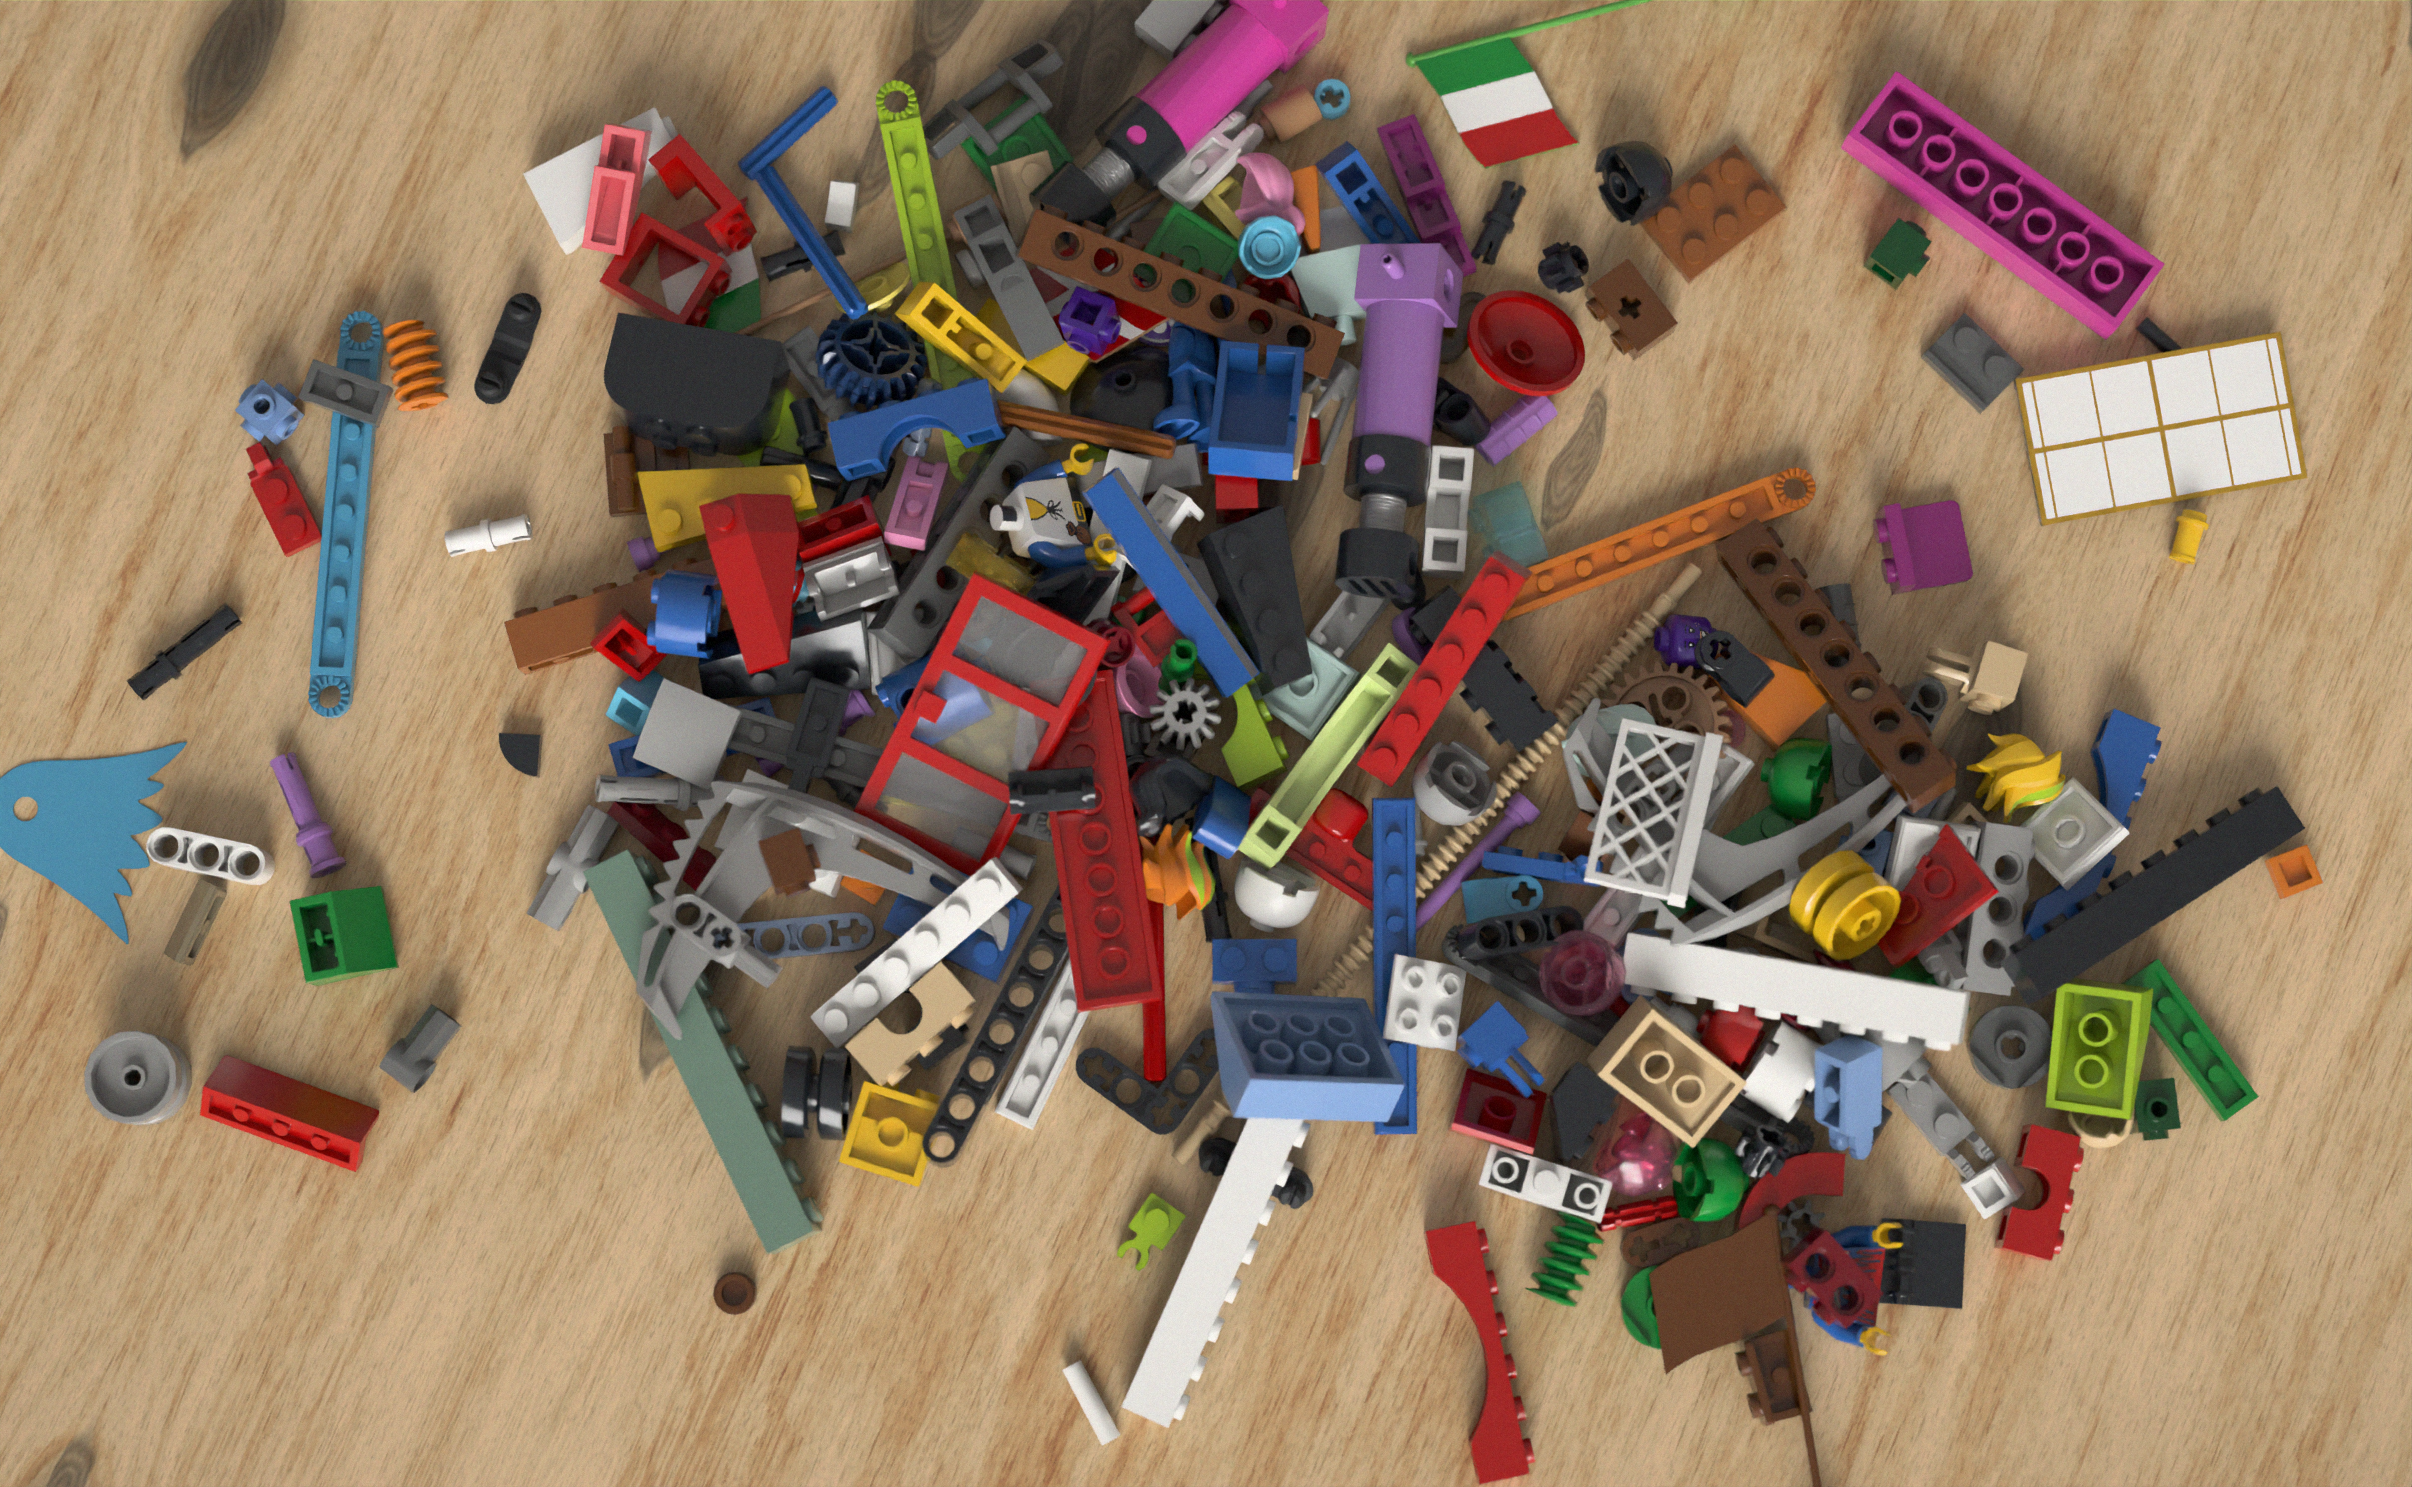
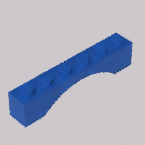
(2119, 757)

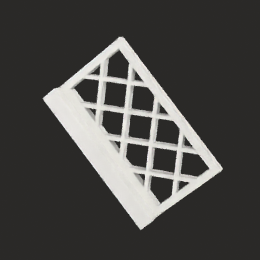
(1690, 819)

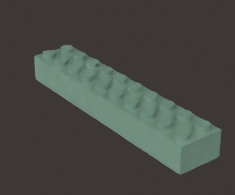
(712, 1067)

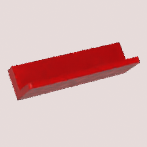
(288, 1112)

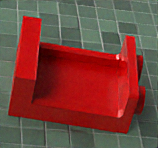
(681, 170)

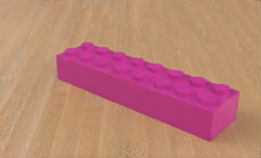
(2002, 205)

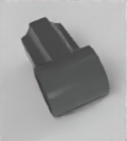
(414, 1058)

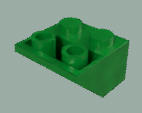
(343, 934)

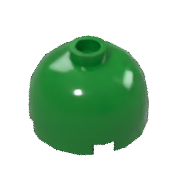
(1798, 776)
(1709, 1180)

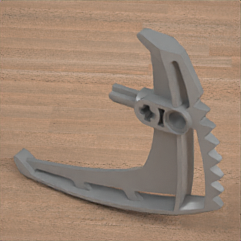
(1719, 865)
(742, 878)

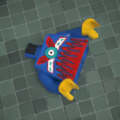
(1860, 1245)

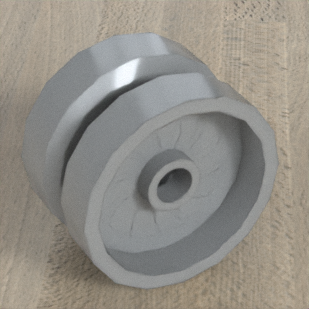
(113, 1071)

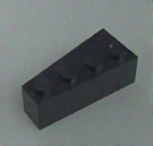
(823, 650)
(1490, 681)

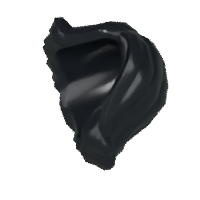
(1166, 790)

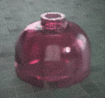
(1582, 973)
(1639, 1158)

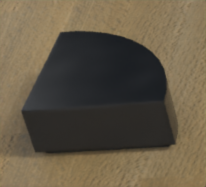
(522, 752)

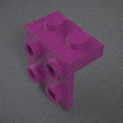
(1922, 546)

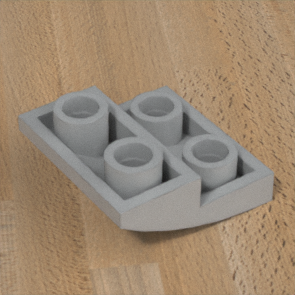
(687, 734)

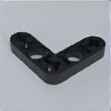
(1150, 1095)

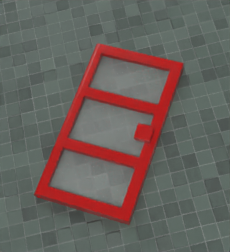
(983, 708)

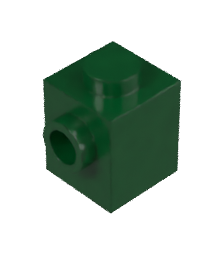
(1899, 253)
(2156, 1109)

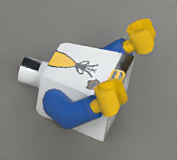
(1049, 518)

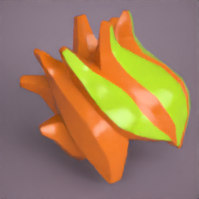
(1177, 871)

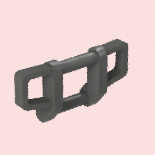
(1010, 70)

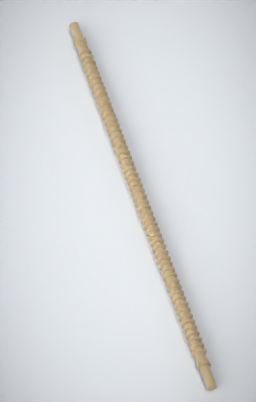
(1664, 603)

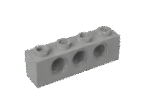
(2017, 850)

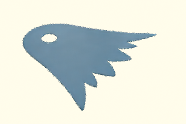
(84, 824)

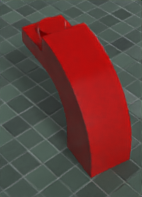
(1801, 1175)

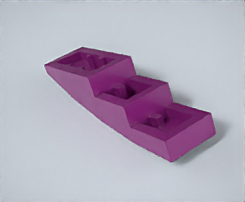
(1424, 189)

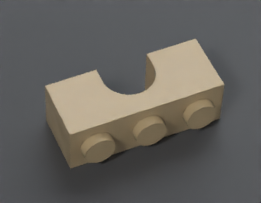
(942, 1003)

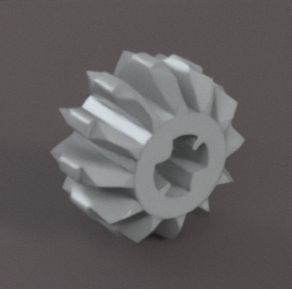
(1171, 710)

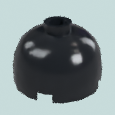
(1634, 180)

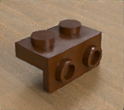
(1771, 1377)

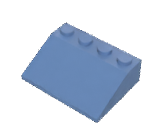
(1303, 1058)

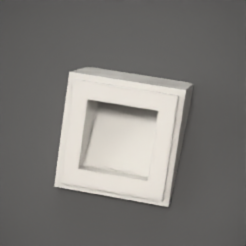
(1993, 1187)

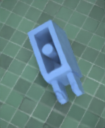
(1849, 1092)

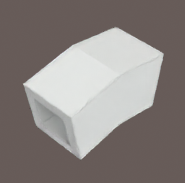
(841, 205)

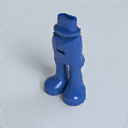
(1191, 368)

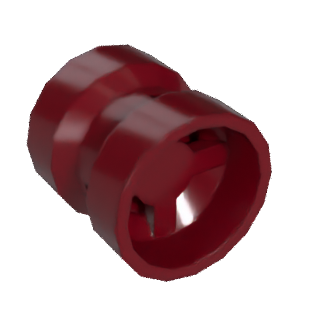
(1121, 645)

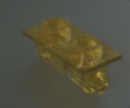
(976, 554)

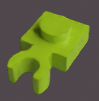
(1154, 1225)

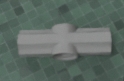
(566, 867)

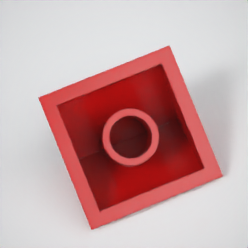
(1497, 1113)

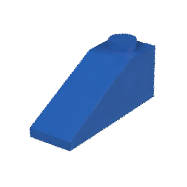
(1364, 197)

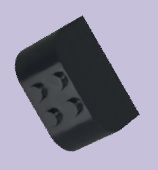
(695, 385)

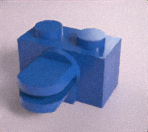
(1254, 964)
(1492, 1041)

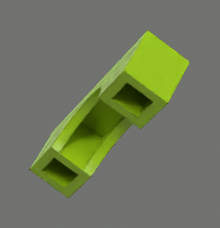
(1251, 750)

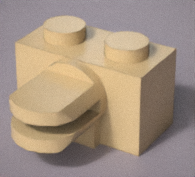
(1988, 675)

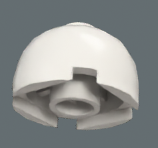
(1274, 896)

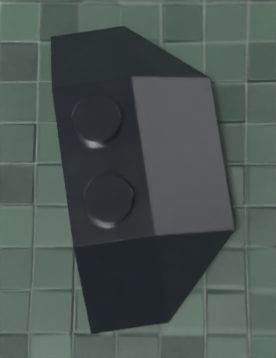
(1073, 589)

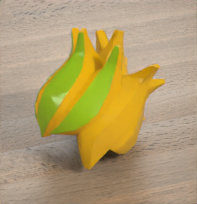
(2018, 775)

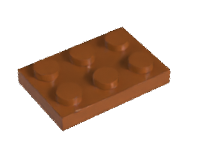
(1713, 214)

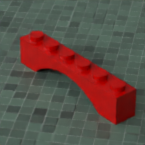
(1444, 668)
(1496, 1439)

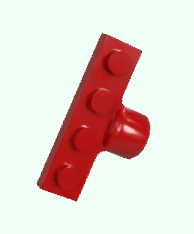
(1328, 843)

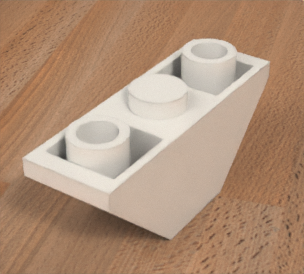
(1545, 1183)

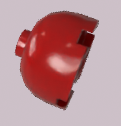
(1732, 1035)

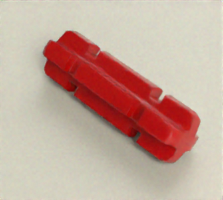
(1638, 1213)

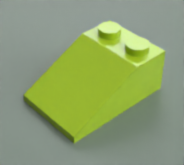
(2098, 1047)

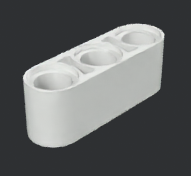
(192, 848)

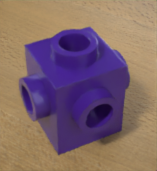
(1085, 309)

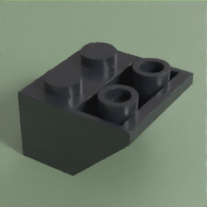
(1574, 1109)

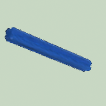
(812, 242)

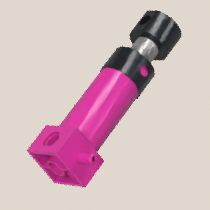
(1183, 104)

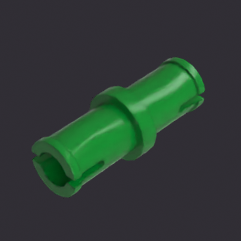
(1178, 665)

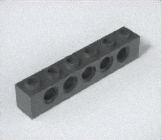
(895, 620)

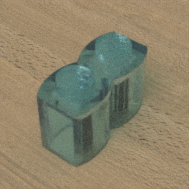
(1508, 525)

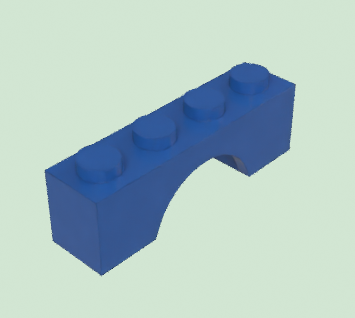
(867, 439)

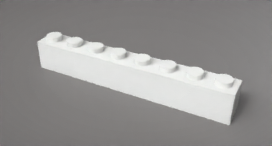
(1796, 988)
(1211, 1268)

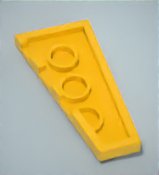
(675, 496)

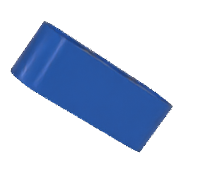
(1222, 818)

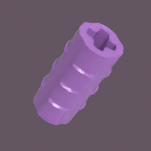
(1515, 427)

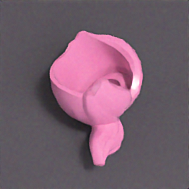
(1268, 191)

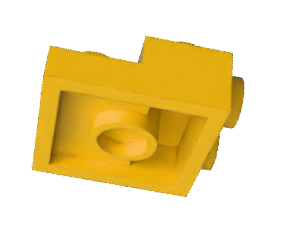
(890, 1132)

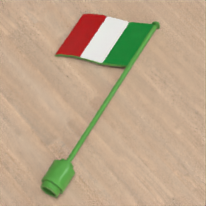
(1497, 94)

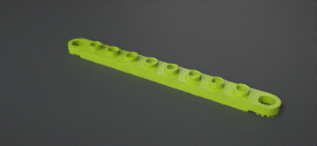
(921, 230)

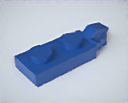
(1546, 867)

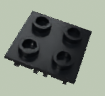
(1927, 1265)

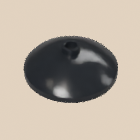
(1102, 397)

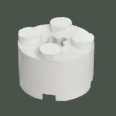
(1781, 1071)

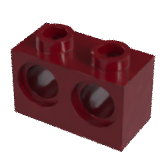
(1836, 1271)

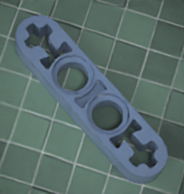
(793, 933)

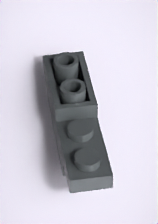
(1008, 278)

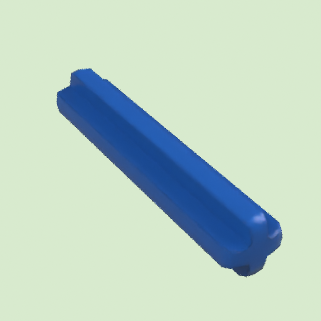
(788, 132)

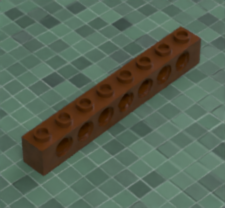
(1039, 249)
(1914, 783)

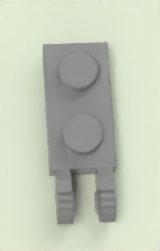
(1940, 1121)

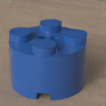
(685, 613)

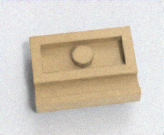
(1015, 183)

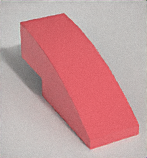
(616, 188)

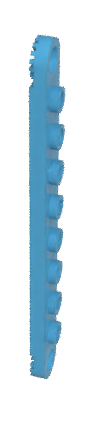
(344, 530)

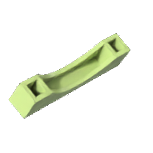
(1327, 757)

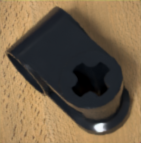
(1459, 415)
(1739, 672)

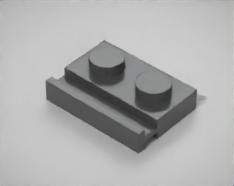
(1972, 363)

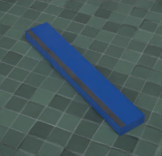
(1170, 581)

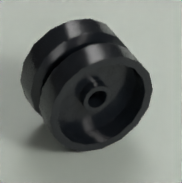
(822, 1093)

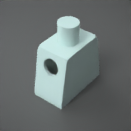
(1329, 286)

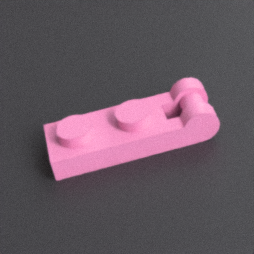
(916, 503)

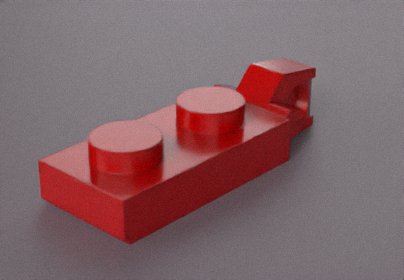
(282, 501)

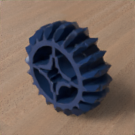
(870, 359)

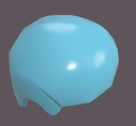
(1268, 247)

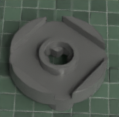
(1986, 1046)

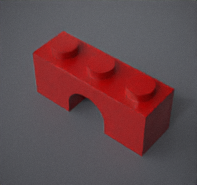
(2053, 1160)

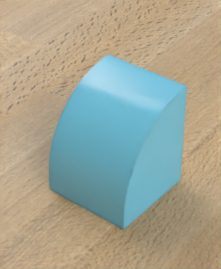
(633, 701)

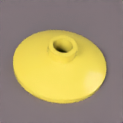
(882, 287)

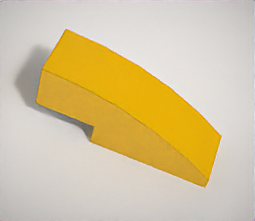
(1057, 368)

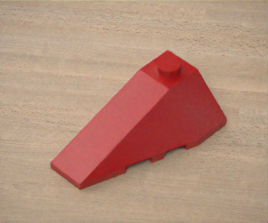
(755, 560)

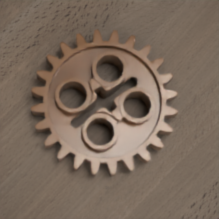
(1698, 713)

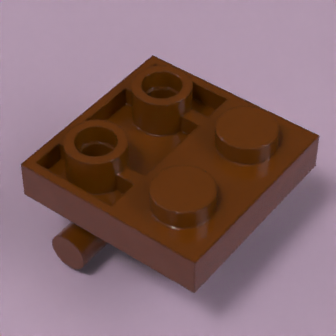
(628, 455)

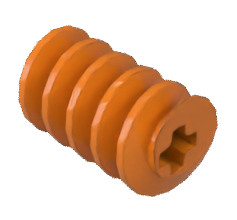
(413, 365)

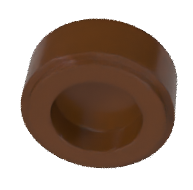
(735, 1293)

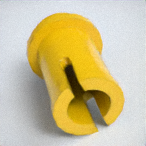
(2188, 536)

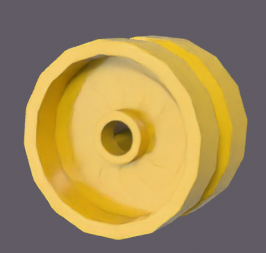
(1844, 905)

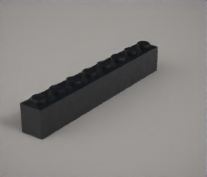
(2152, 894)

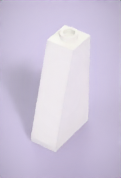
(565, 181)

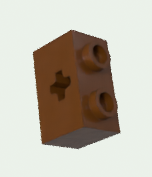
(1628, 289)

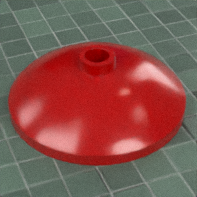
(1526, 343)

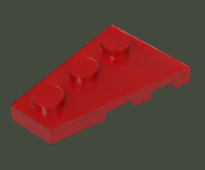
(1937, 897)

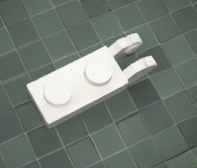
(1210, 160)

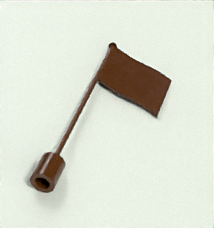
(1725, 1296)

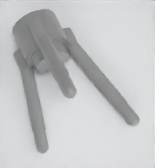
(1339, 384)

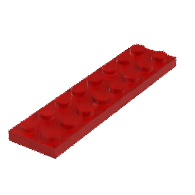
(1102, 865)

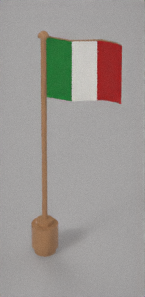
(740, 305)

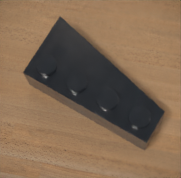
(1260, 595)

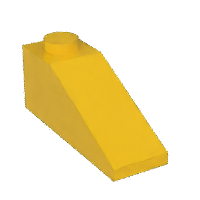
(960, 335)

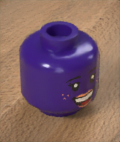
(1678, 639)

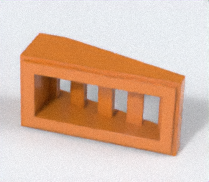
(1307, 200)

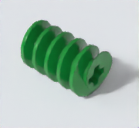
(1566, 1260)

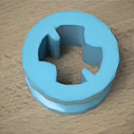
(1336, 88)

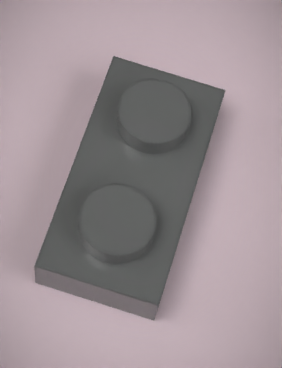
(345, 393)

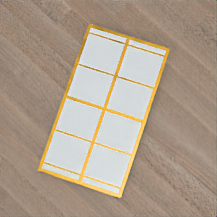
(2160, 428)

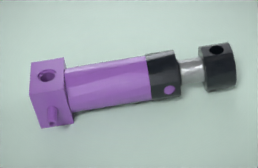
(1407, 303)

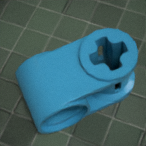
(1494, 896)

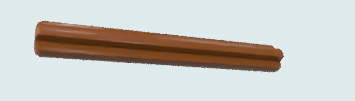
(1087, 430)

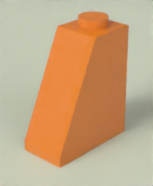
(1780, 706)

